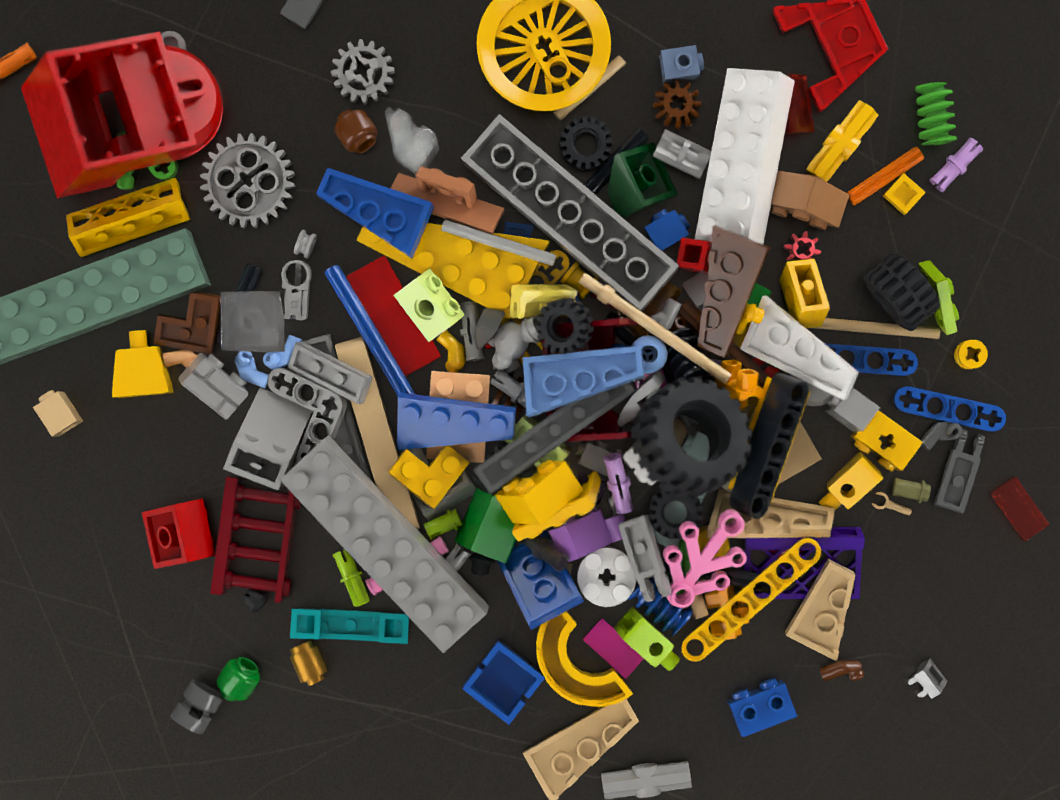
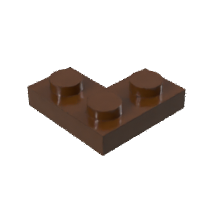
(195, 331)

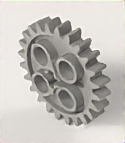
(231, 160)

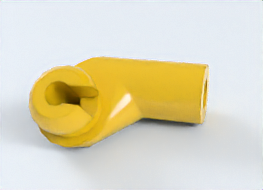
(752, 314)
(456, 352)

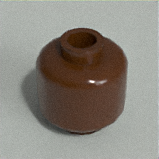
(355, 130)

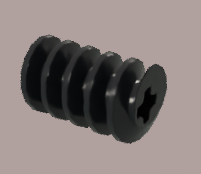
(682, 365)

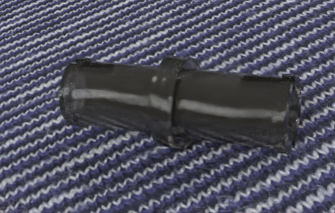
(544, 549)

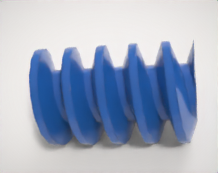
(671, 615)

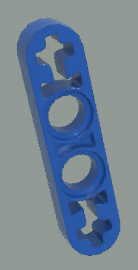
(861, 353)
(949, 405)

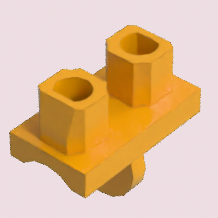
(741, 383)
(717, 599)

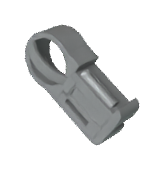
(296, 296)

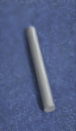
(499, 242)

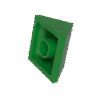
(487, 528)

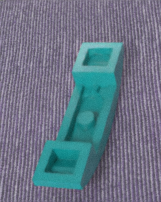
(349, 625)

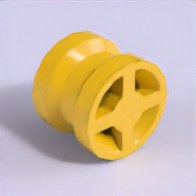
(965, 357)

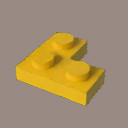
(431, 481)

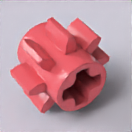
(801, 241)

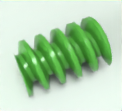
(935, 113)

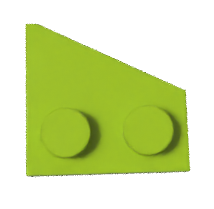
(947, 313)

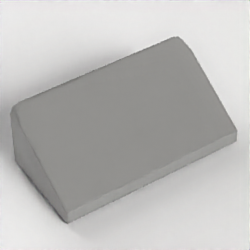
(457, 493)

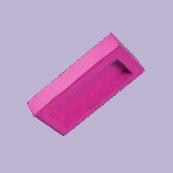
(612, 648)

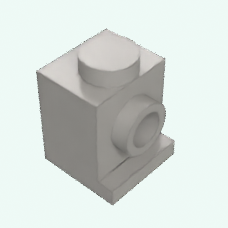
(592, 455)

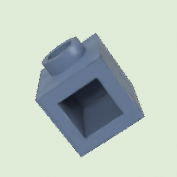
(681, 64)

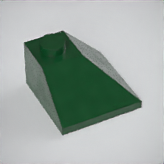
(638, 181)

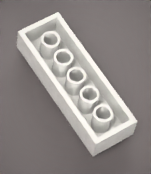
(745, 153)

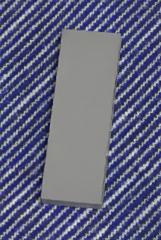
(329, 372)

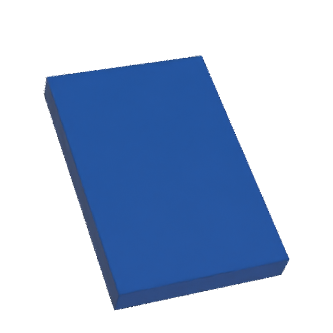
(538, 587)

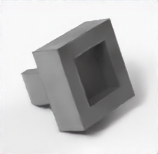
(930, 679)

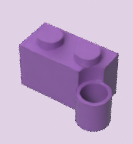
(586, 533)

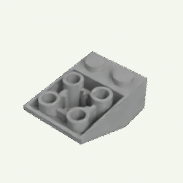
(268, 439)

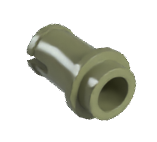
(911, 490)

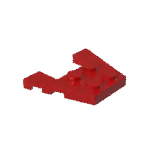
(847, 37)

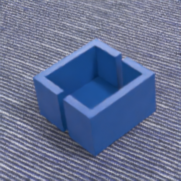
(503, 681)

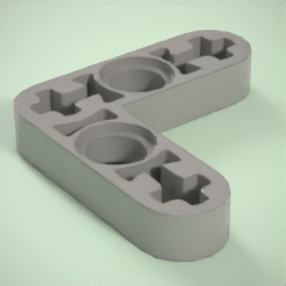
(317, 404)

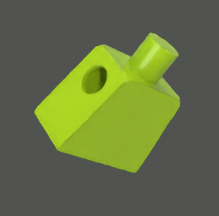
(640, 636)

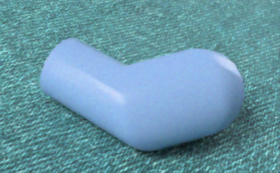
(281, 359)
(247, 369)

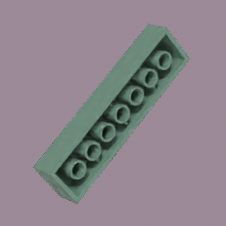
(100, 294)

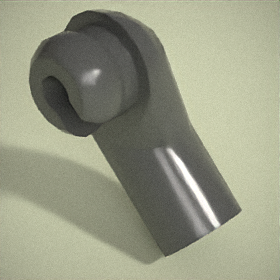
(940, 432)

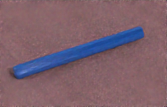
(368, 330)

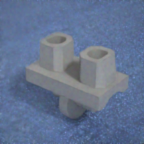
(682, 154)

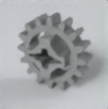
(372, 66)

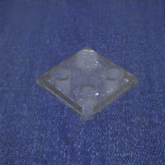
(411, 144)

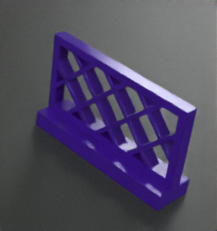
(840, 539)

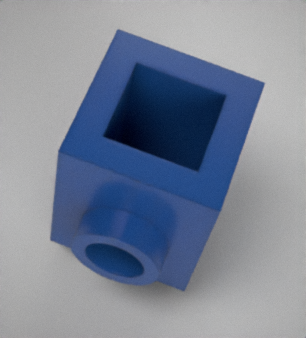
(667, 229)

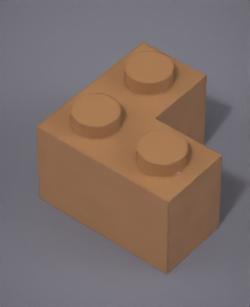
(808, 199)

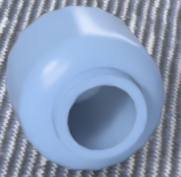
(658, 350)

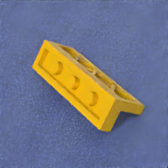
(127, 221)

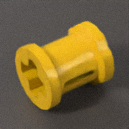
(573, 277)

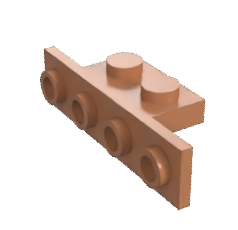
(452, 198)

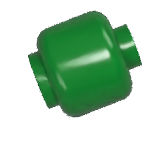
(238, 679)

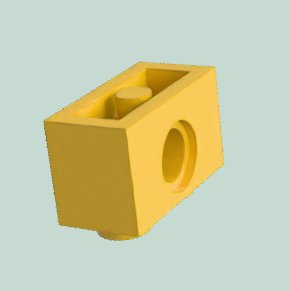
(804, 293)

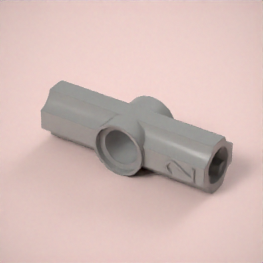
(646, 780)

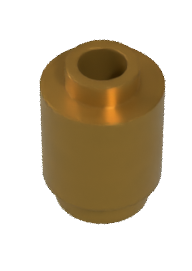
(308, 663)

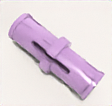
(956, 164)
(622, 499)

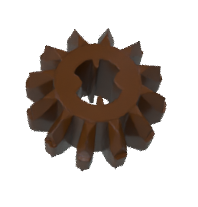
(679, 94)

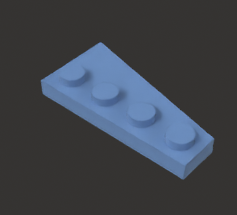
(569, 377)

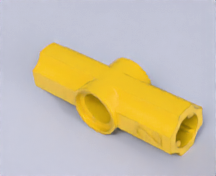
(842, 141)

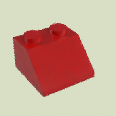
(178, 533)

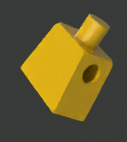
(140, 369)
(858, 472)

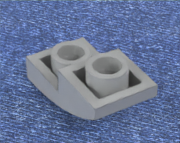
(644, 392)

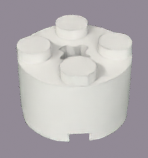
(617, 589)

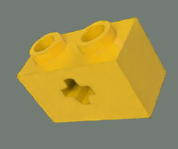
(902, 442)

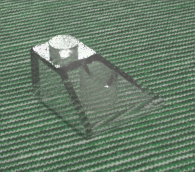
(252, 321)

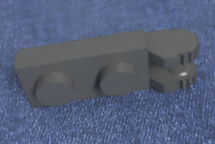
(959, 474)

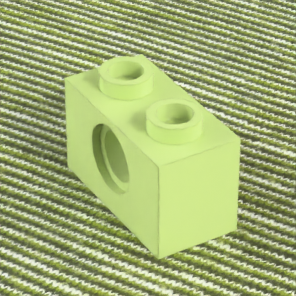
(416, 300)

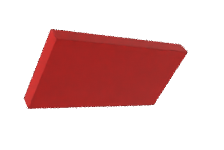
(376, 289)

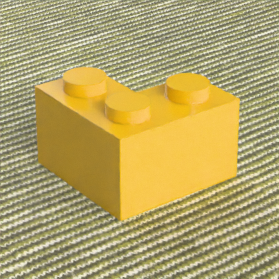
(540, 496)

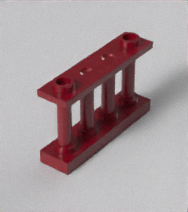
(228, 550)

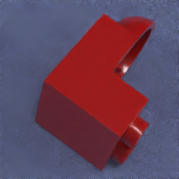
(162, 95)

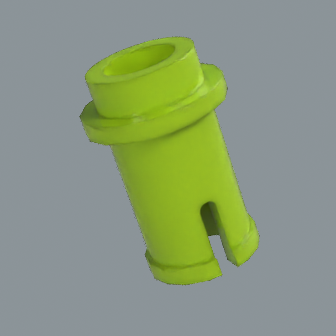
(443, 524)

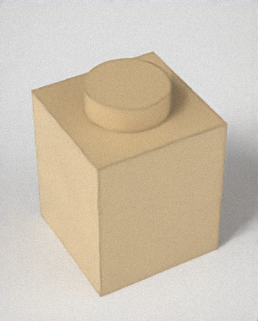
(57, 413)

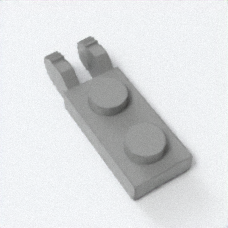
(644, 556)

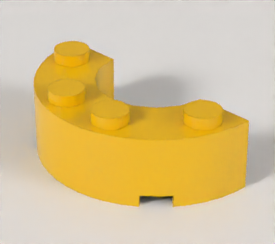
(567, 679)

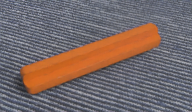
(885, 175)

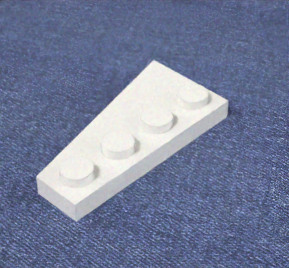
(797, 351)

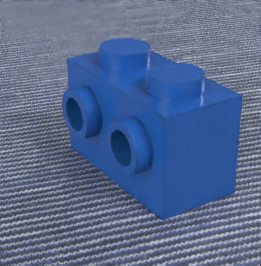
(761, 707)

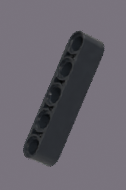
(769, 445)

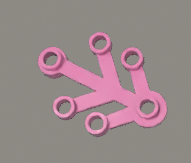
(703, 562)

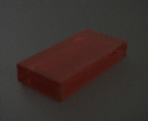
(1019, 508)

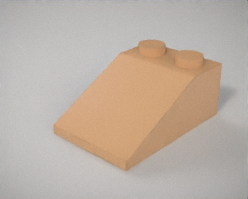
(465, 388)

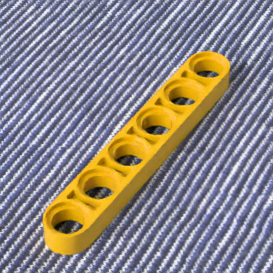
(748, 596)

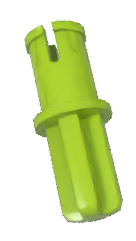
(351, 578)

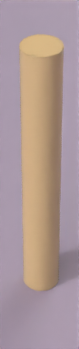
(614, 66)

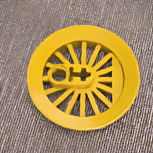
(509, 13)

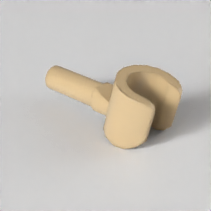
(892, 505)

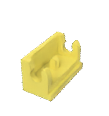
(531, 298)

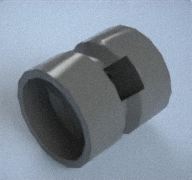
(203, 698)

